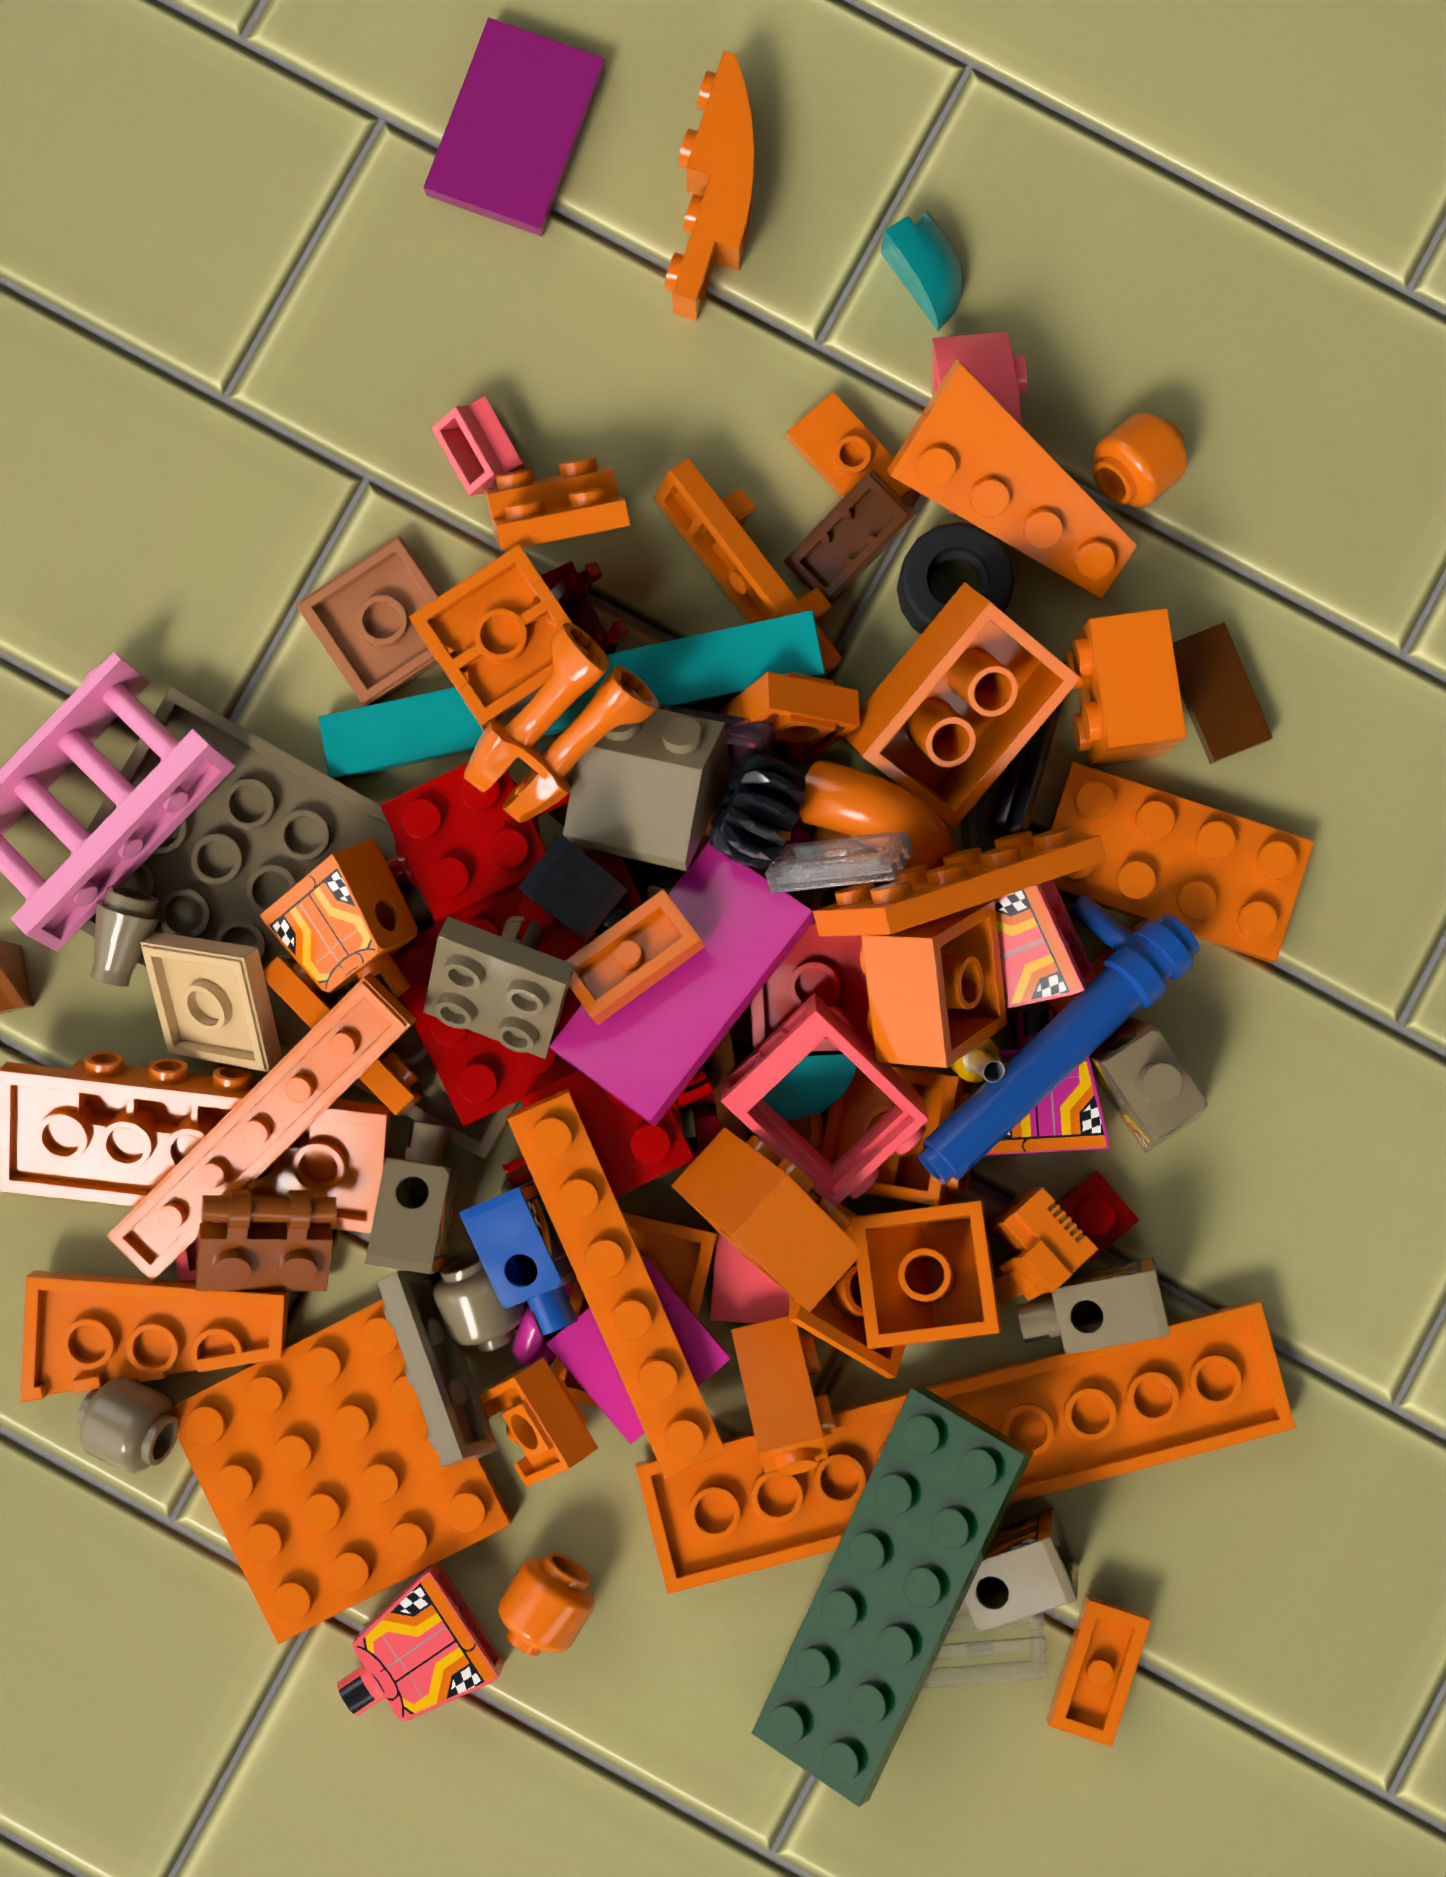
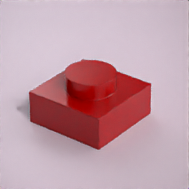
(1098, 1212)

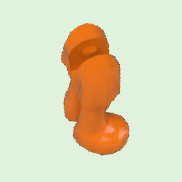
(576, 668)

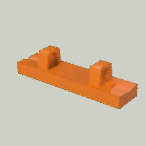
(729, 554)

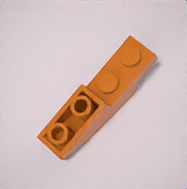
(721, 181)

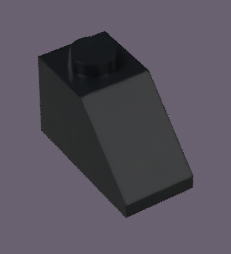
(576, 891)

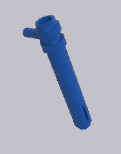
(1130, 980)

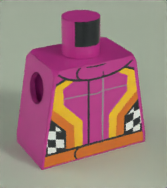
(1067, 1117)

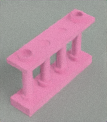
(131, 832)

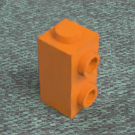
(780, 1396)

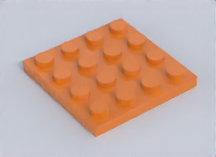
(331, 1474)

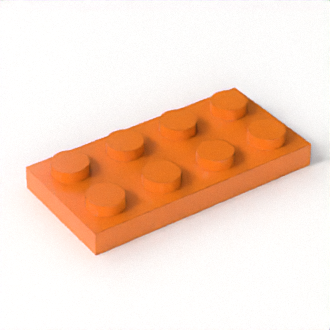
(1180, 858)
(962, 882)

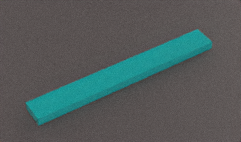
(676, 671)

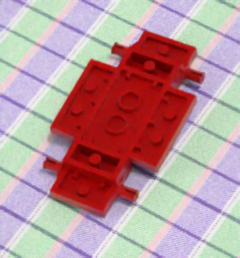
(469, 867)

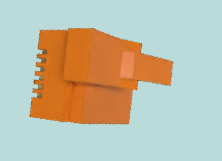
(1042, 1244)

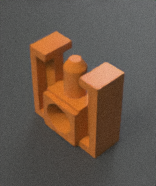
(804, 710)
(540, 1420)

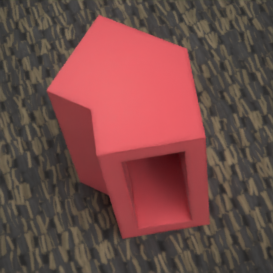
(476, 445)

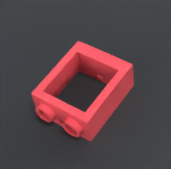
(783, 1050)

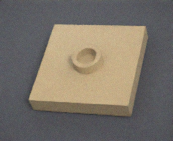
(212, 1000)

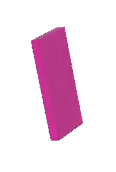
(670, 1030)

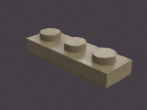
(436, 1370)

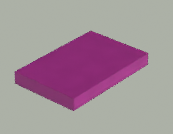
(514, 126)

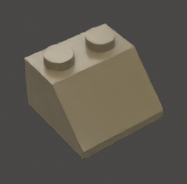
(649, 789)

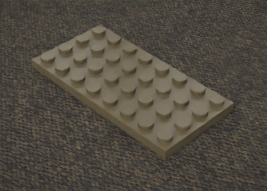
(252, 845)

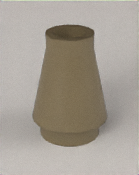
(120, 925)

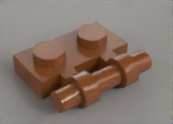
(263, 1254)

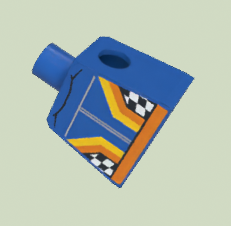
(506, 1237)

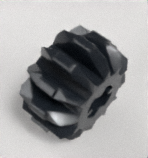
(757, 810)

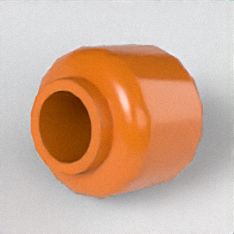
(1139, 460)
(546, 1604)

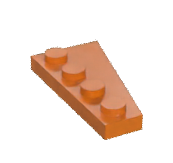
(998, 477)
(111, 1327)

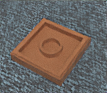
(367, 624)

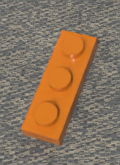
(387, 1077)

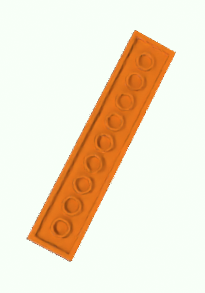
(1076, 1411)

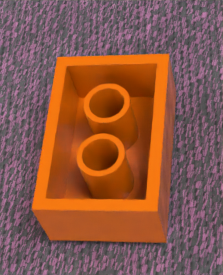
(960, 705)

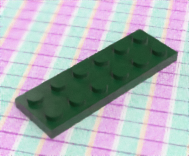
(891, 1593)

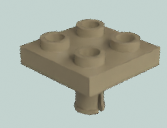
(498, 984)

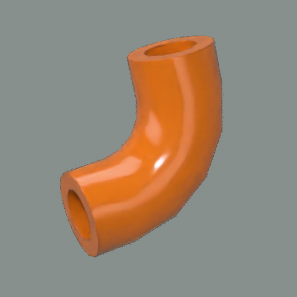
(867, 805)

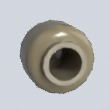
(472, 1307)
(127, 1425)

